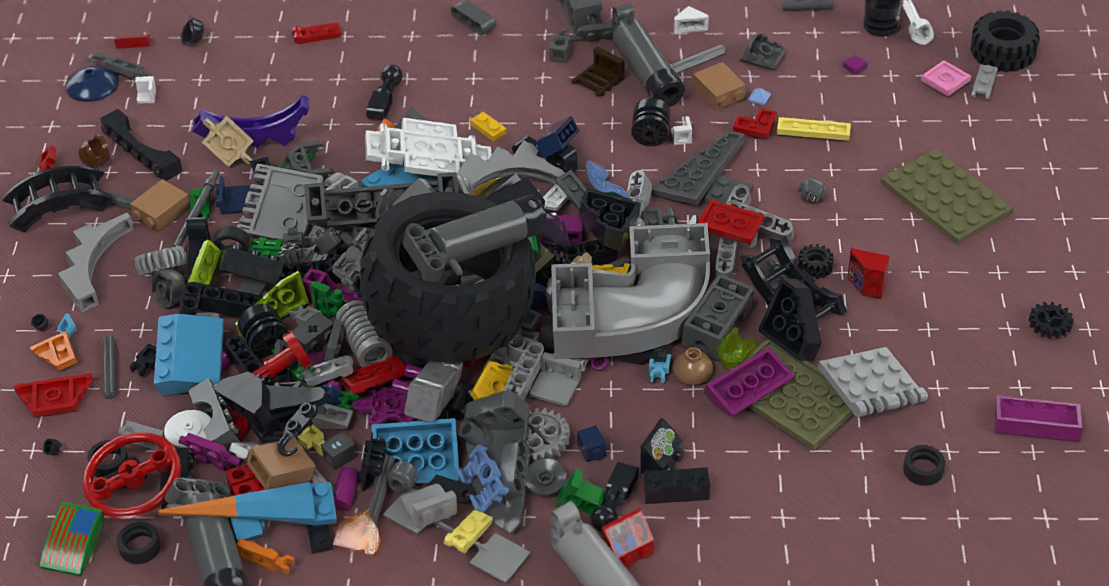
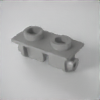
(136, 427)

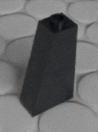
(515, 191)

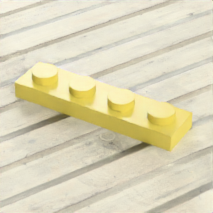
(814, 128)

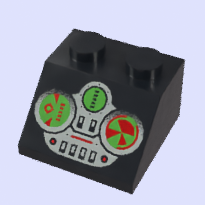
(661, 448)

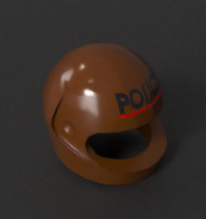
(94, 151)

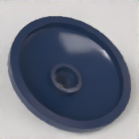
(91, 84)

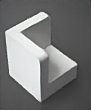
(146, 89)
(682, 134)

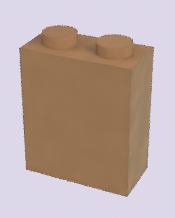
(719, 86)
(160, 205)
(277, 470)

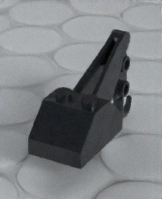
(267, 404)

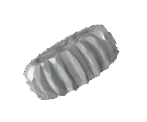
(160, 259)

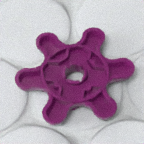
(380, 406)

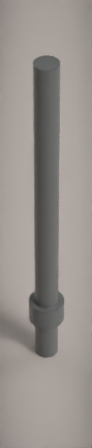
(209, 186)

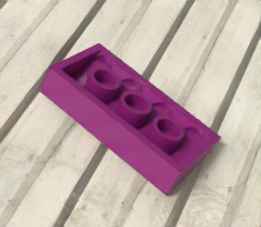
(748, 382)

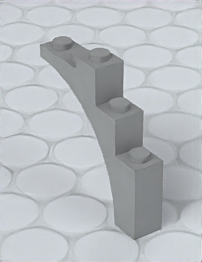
(502, 163)
(82, 259)

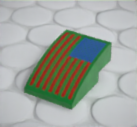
(72, 539)

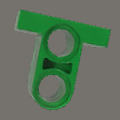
(581, 493)

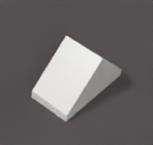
(690, 21)

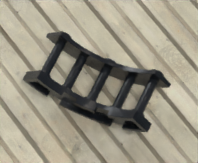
(57, 200)
(779, 246)

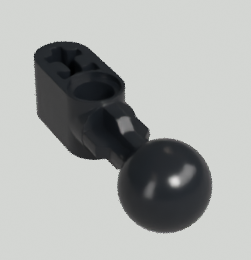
(381, 100)
(617, 490)

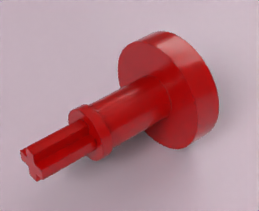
(285, 358)

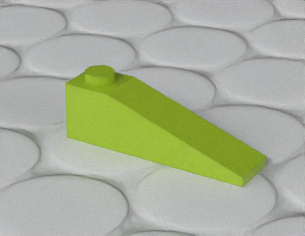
(285, 296)

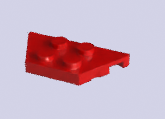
(54, 395)

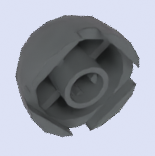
(168, 287)

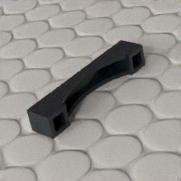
(162, 163)

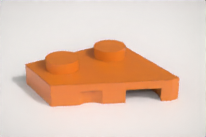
(56, 351)

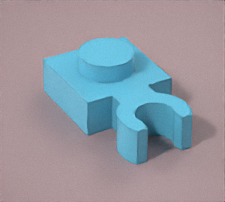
(659, 369)

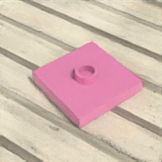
(945, 78)

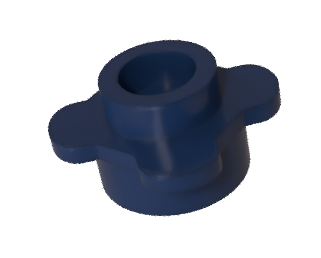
(333, 393)

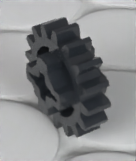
(1051, 320)

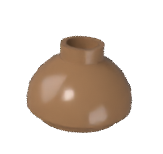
(693, 367)

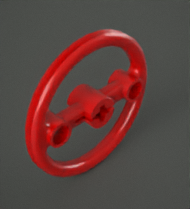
(130, 474)

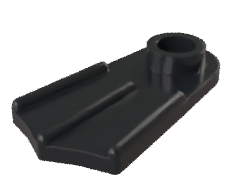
(458, 488)

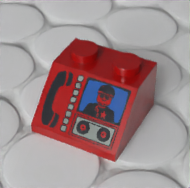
(868, 272)
(629, 538)

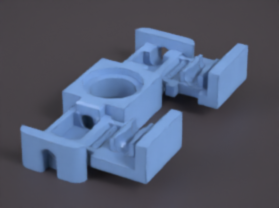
(480, 466)

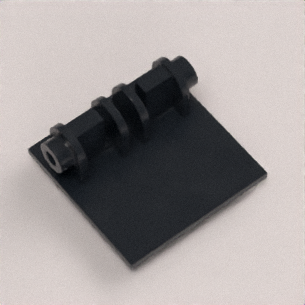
(374, 460)

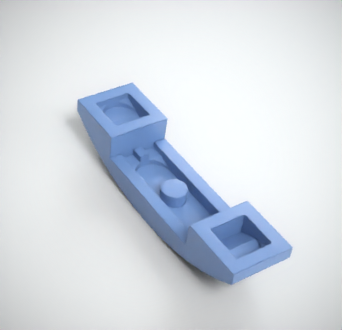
(597, 177)

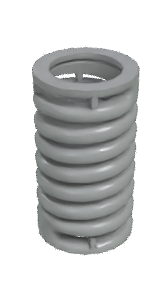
(361, 334)

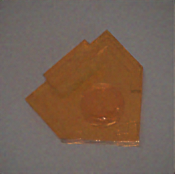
(359, 533)

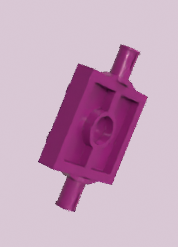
(210, 452)

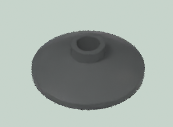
(545, 470)

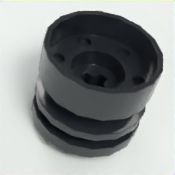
(882, 16)
(650, 122)
(261, 328)

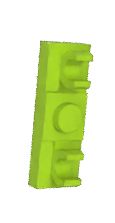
(205, 263)

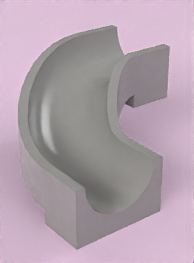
(635, 311)

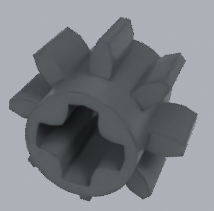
(293, 236)
(290, 254)

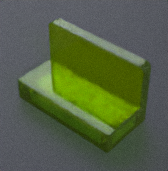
(734, 350)

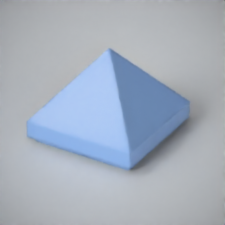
(759, 96)

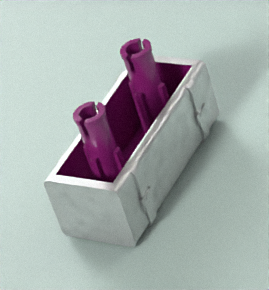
(430, 389)

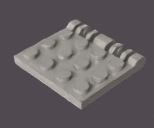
(277, 203)
(871, 381)

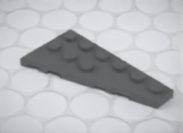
(697, 174)

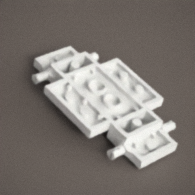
(423, 147)

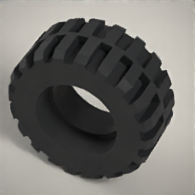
(1005, 40)

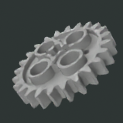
(546, 434)

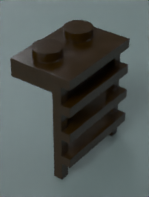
(604, 66)

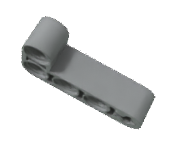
(776, 221)
(727, 255)
(527, 355)

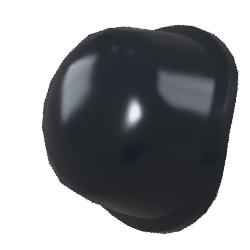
(192, 31)

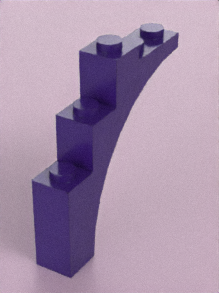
(277, 126)

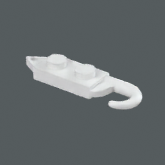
(555, 199)

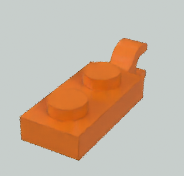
(264, 557)

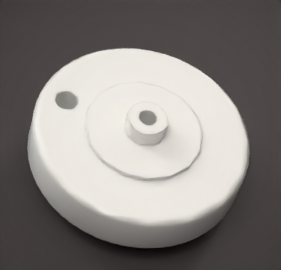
(184, 422)

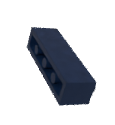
(557, 136)

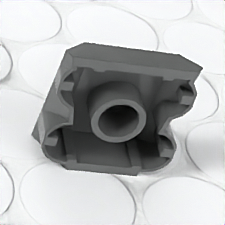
(763, 52)

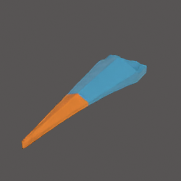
(294, 503)

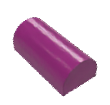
(345, 488)

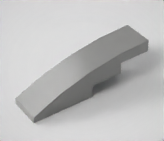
(332, 417)

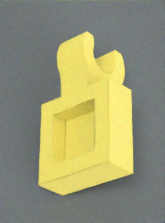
(311, 438)

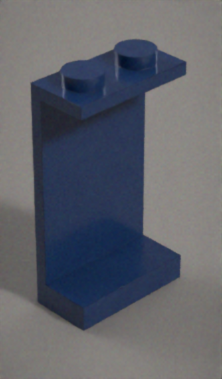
(231, 198)

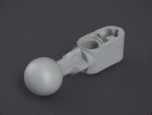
(640, 191)

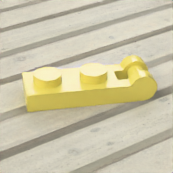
(468, 531)

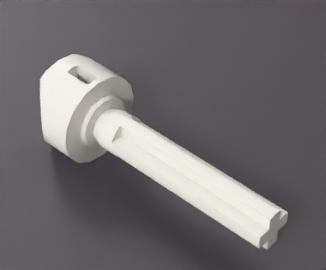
(919, 28)

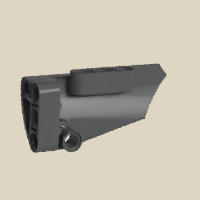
(501, 425)

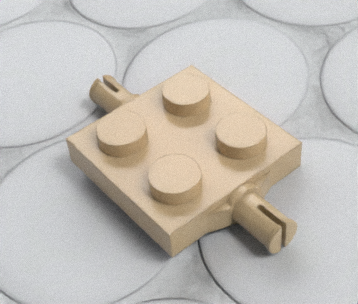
(227, 141)

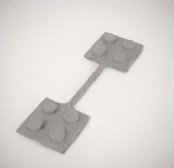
(496, 557)

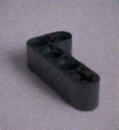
(564, 159)
(197, 233)
(600, 254)
(320, 265)
(215, 300)
(246, 360)

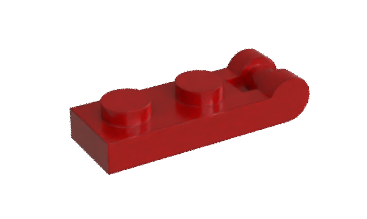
(316, 33)

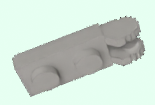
(328, 370)

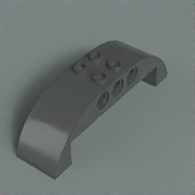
(358, 205)

